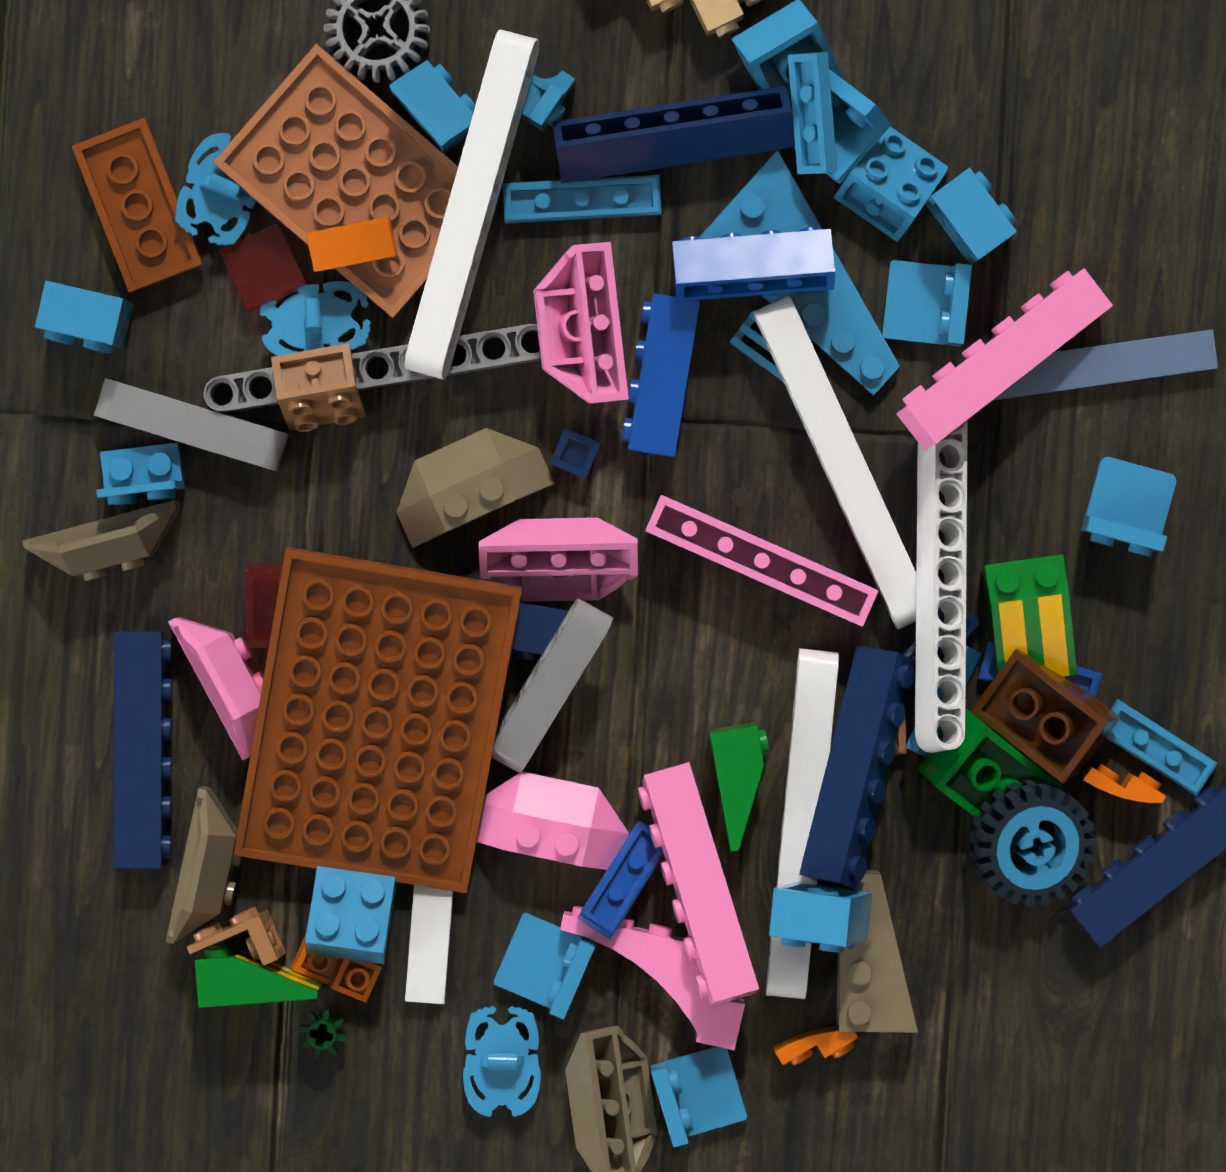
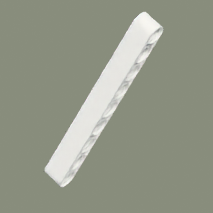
(471, 204)
(840, 458)
(933, 594)
(805, 772)

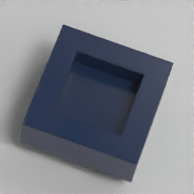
(575, 453)

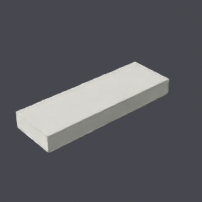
(429, 945)

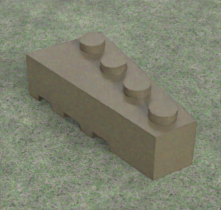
(871, 975)

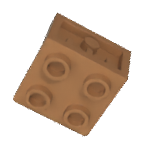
(317, 387)
(263, 939)

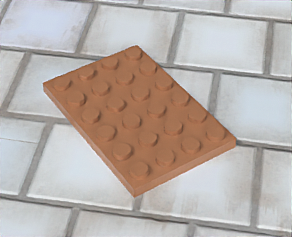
(341, 156)

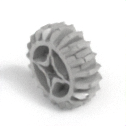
(367, 44)

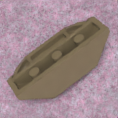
(468, 483)
(106, 542)
(206, 867)
(611, 1101)

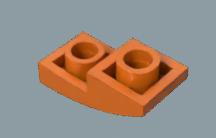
(351, 244)
(1132, 788)
(342, 975)
(827, 1039)

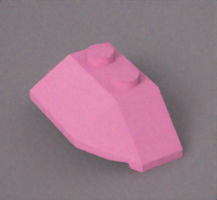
(582, 324)
(559, 558)
(225, 676)
(552, 821)

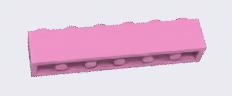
(1004, 359)
(761, 560)
(699, 884)

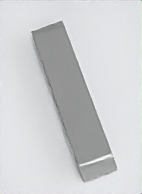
(191, 424)
(550, 684)

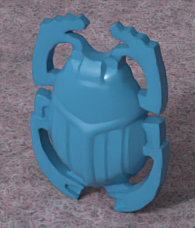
(213, 195)
(315, 319)
(501, 1062)

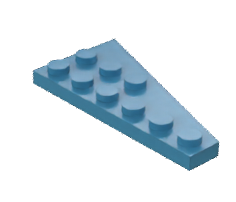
(832, 318)

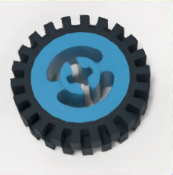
(1047, 866)

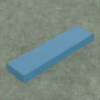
(582, 199)

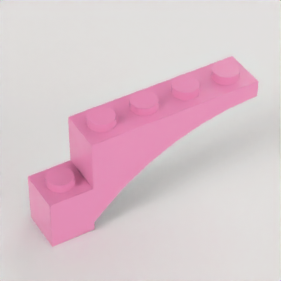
(667, 962)

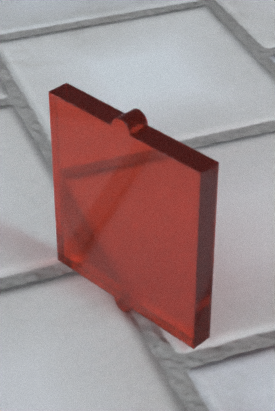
(263, 267)

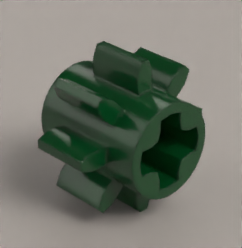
(312, 1037)

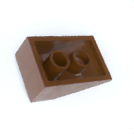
(1045, 716)

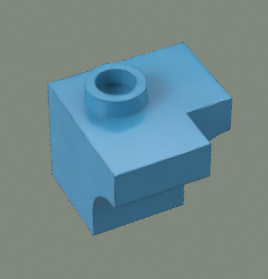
(545, 99)

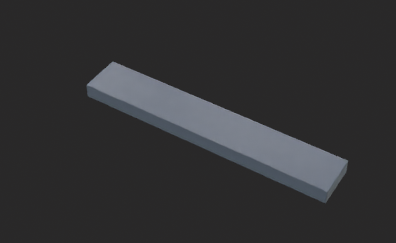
(1118, 363)

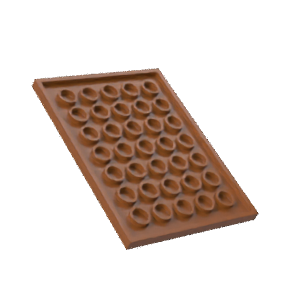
(377, 719)

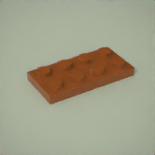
(136, 205)

